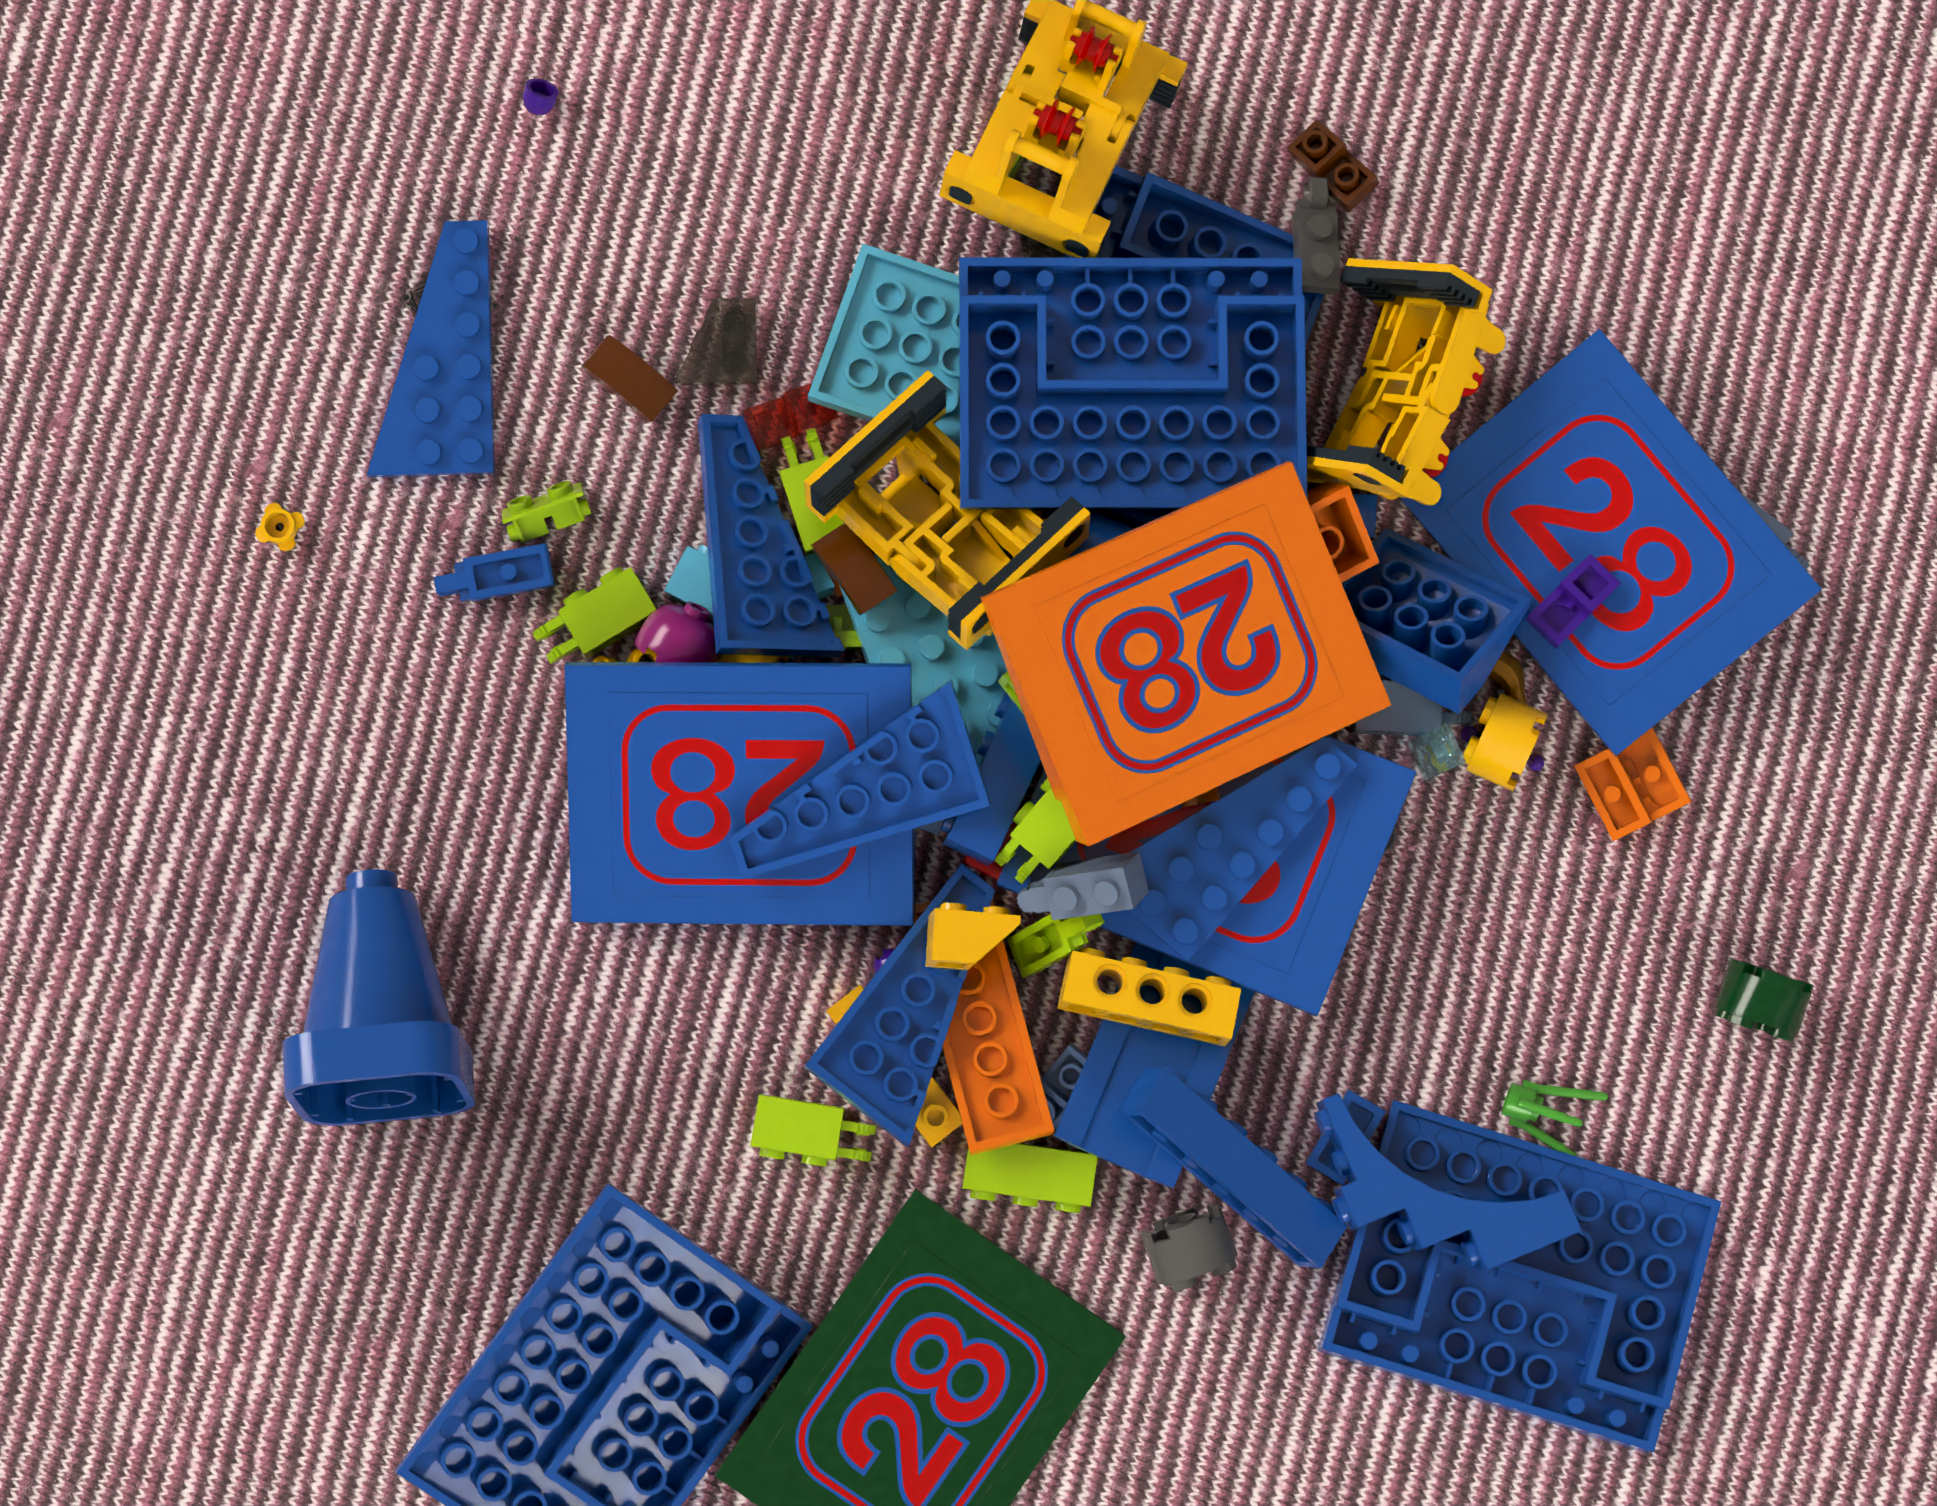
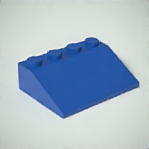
(1432, 620)

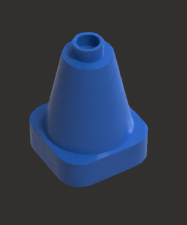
(376, 1017)

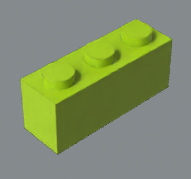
(1032, 1175)

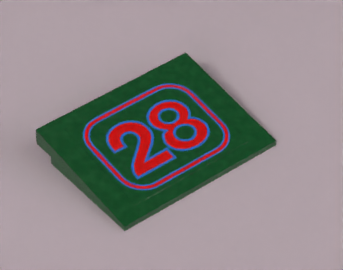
(925, 1378)

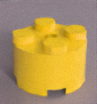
(1505, 740)

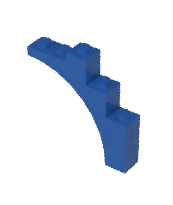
(1428, 1216)

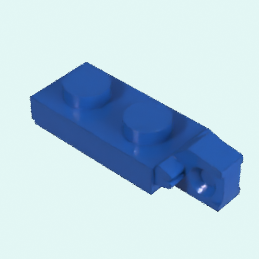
(499, 574)

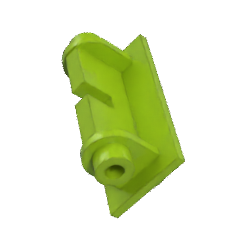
(559, 503)

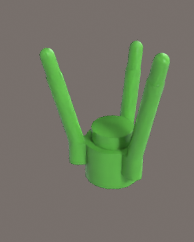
(1524, 1105)

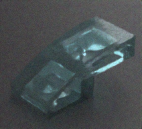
(1436, 752)

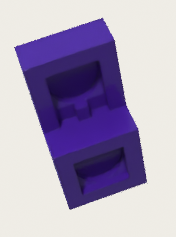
(1573, 601)

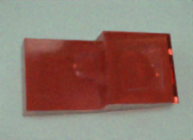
(786, 417)

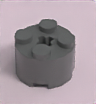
(1190, 1246)

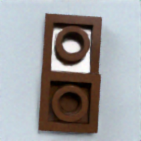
(1327, 157)
(630, 378)
(854, 568)

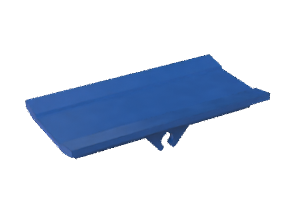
(1116, 1064)

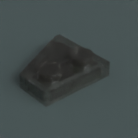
(724, 346)

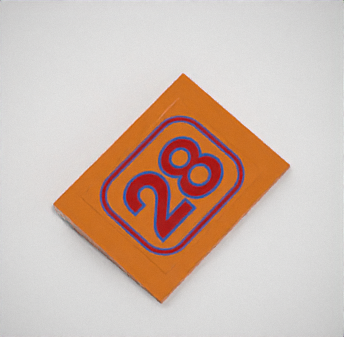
(1184, 653)

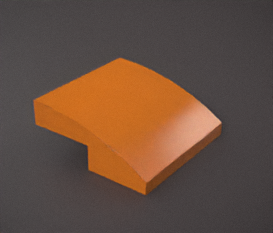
(1633, 785)

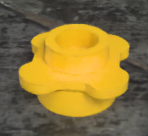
(273, 516)

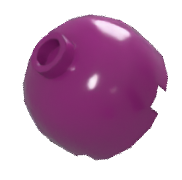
(679, 634)

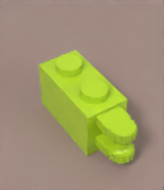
(793, 478)
(600, 615)
(1041, 831)
(806, 1130)

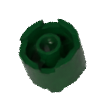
(1763, 997)

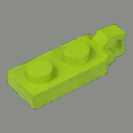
(1050, 941)

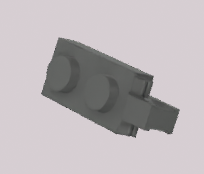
(1317, 239)

